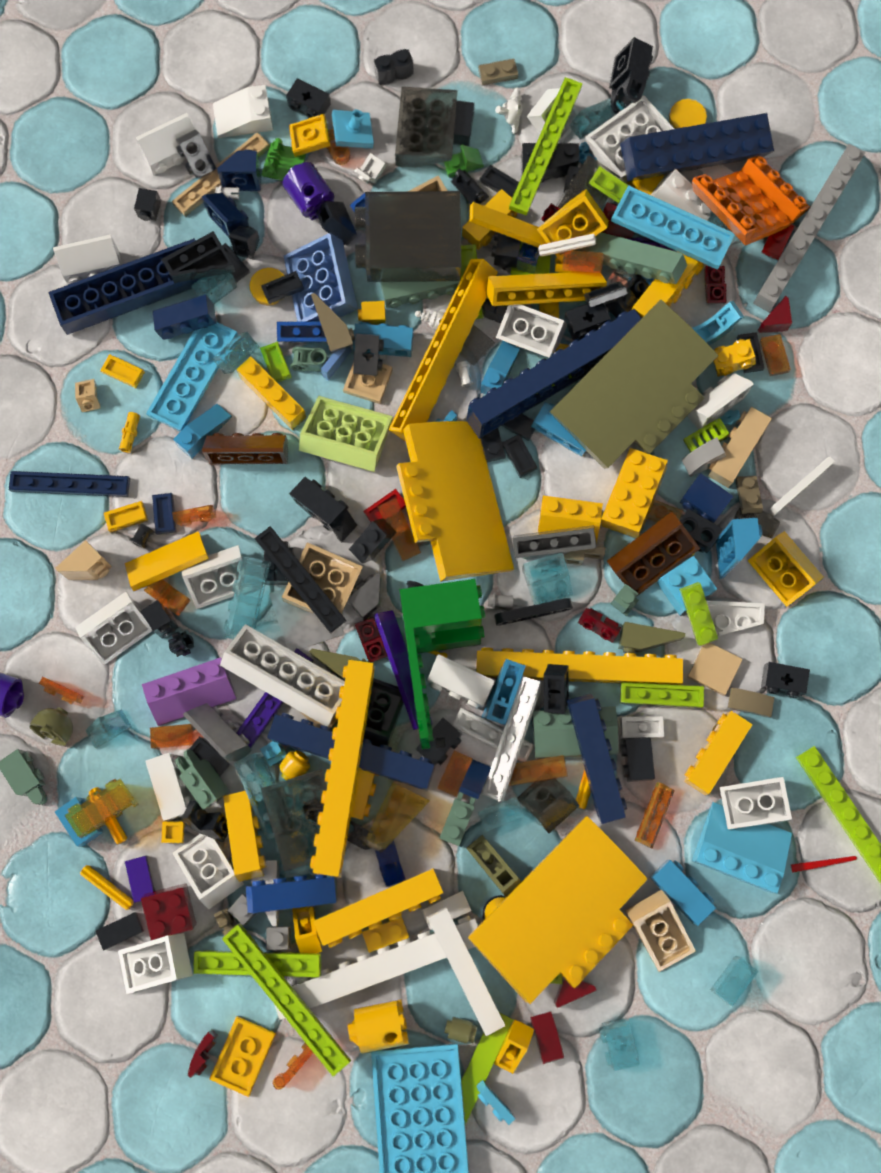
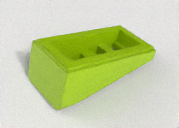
(720, 427)

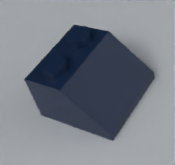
(241, 171)
(224, 212)
(706, 498)

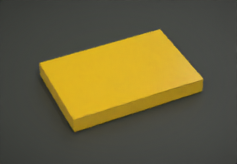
(242, 1056)

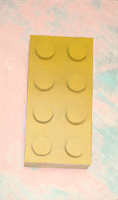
(634, 493)

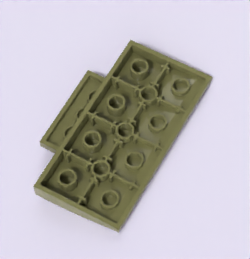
(637, 388)

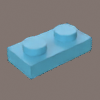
(500, 1110)

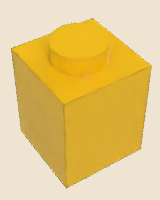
(372, 312)

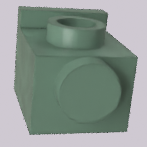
(625, 600)

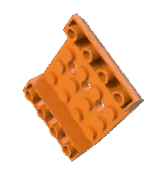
(751, 200)

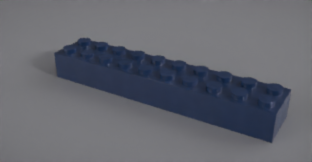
(534, 384)

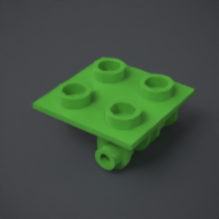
(280, 160)

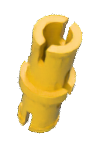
(129, 432)

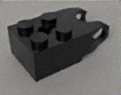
(630, 73)

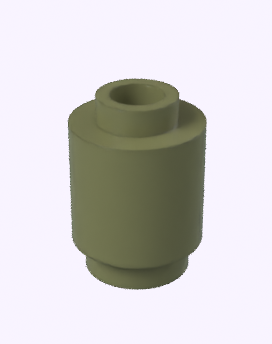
(460, 1030)

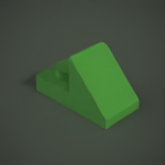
(468, 160)

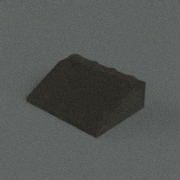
(425, 126)
(294, 814)

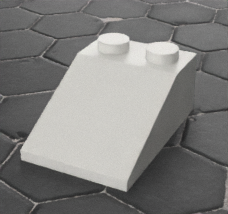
(243, 112)
(755, 803)
(207, 870)
(155, 963)

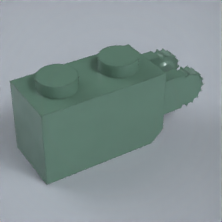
(23, 776)
(201, 779)
(457, 820)

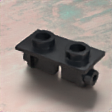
(468, 187)

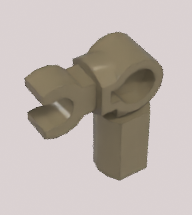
(225, 920)

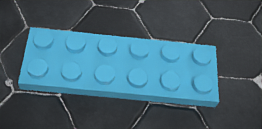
(673, 227)
(190, 376)

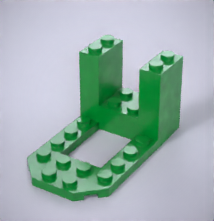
(437, 620)

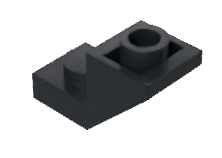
(209, 824)

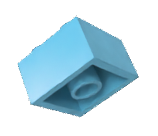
(682, 576)

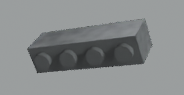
(554, 541)

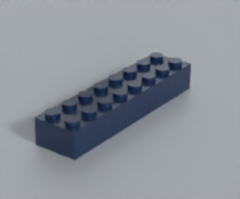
(696, 146)
(116, 291)

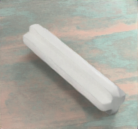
(567, 245)

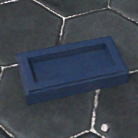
(163, 518)
(475, 779)

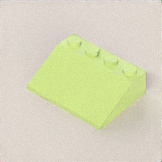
(345, 433)

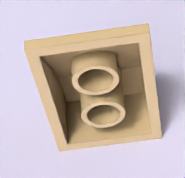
(660, 930)

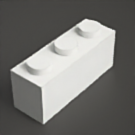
(168, 786)

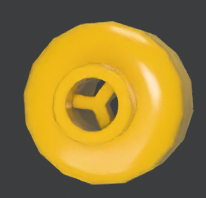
(294, 765)

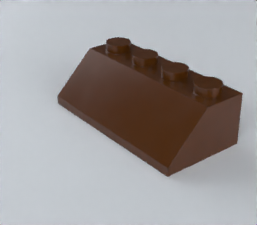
(246, 449)
(653, 554)

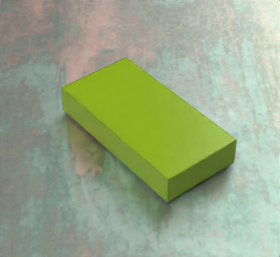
(275, 362)

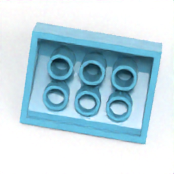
(746, 853)

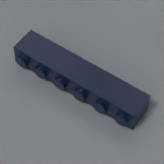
(596, 758)

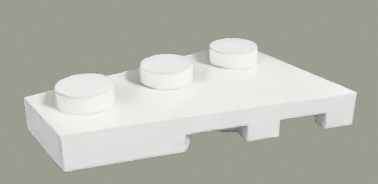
(735, 615)

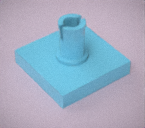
(352, 129)

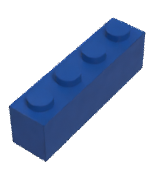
(290, 894)

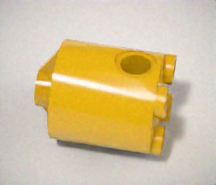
(379, 1027)

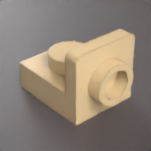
(87, 395)

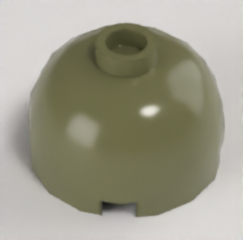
(53, 724)

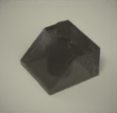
(548, 803)

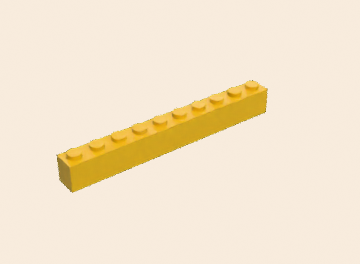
(444, 347)
(586, 667)
(344, 769)

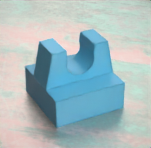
(273, 753)

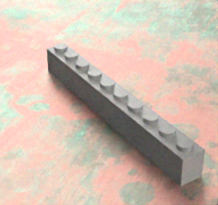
(809, 228)

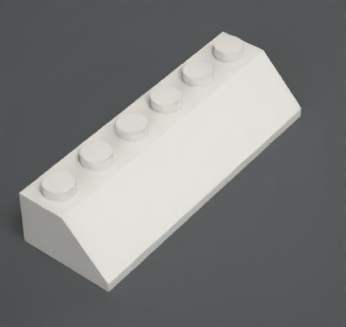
(284, 674)

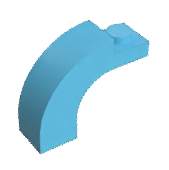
(719, 324)

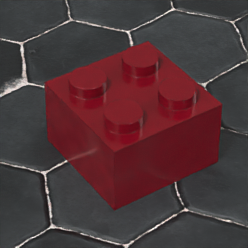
(168, 911)

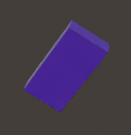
(139, 877)

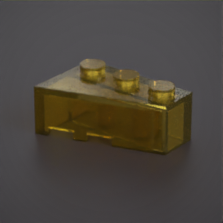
(100, 808)
(395, 813)

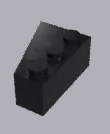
(563, 156)
(198, 260)
(324, 507)

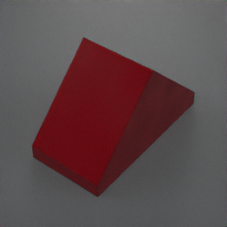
(779, 319)
(567, 993)

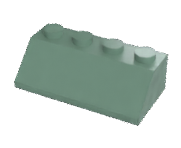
(556, 735)

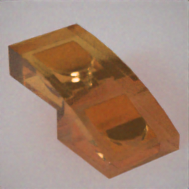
(168, 596)

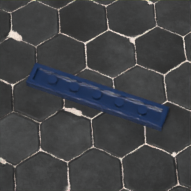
(69, 483)

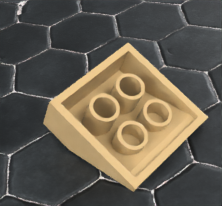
(332, 574)

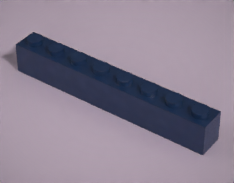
(373, 759)

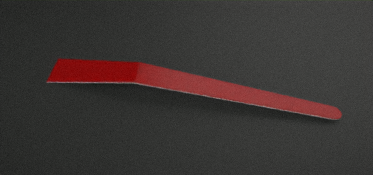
(816, 864)

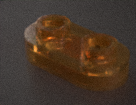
(336, 151)

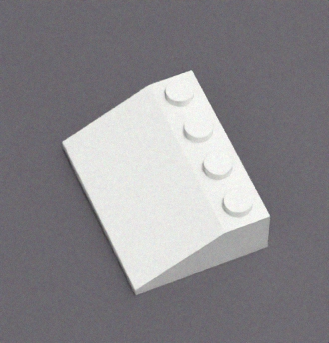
(632, 121)

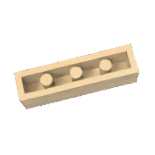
(739, 447)

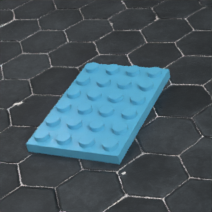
(419, 1110)

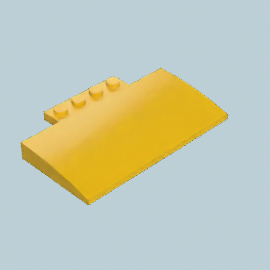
(453, 500)
(561, 913)

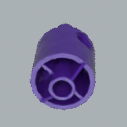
(307, 189)
(10, 694)

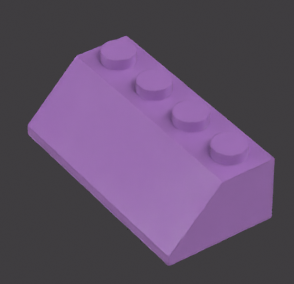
(188, 689)

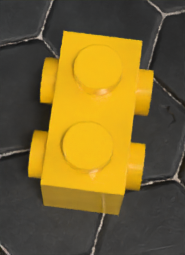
(734, 357)

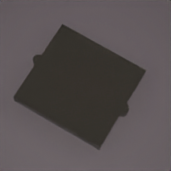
(476, 345)

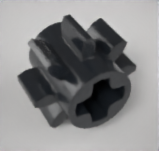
(181, 643)

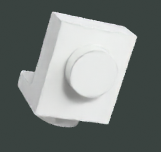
(371, 169)

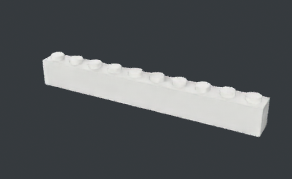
(376, 968)

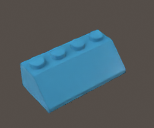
(736, 542)

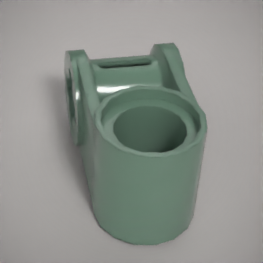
(305, 359)

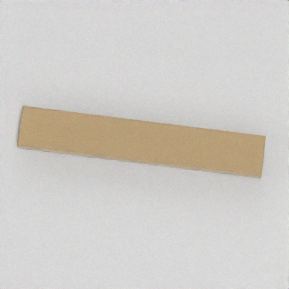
(207, 184)

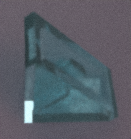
(107, 727)

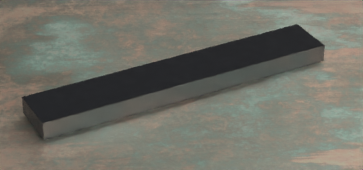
(300, 580)

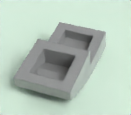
(702, 456)

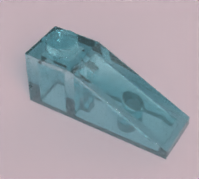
(593, 117)

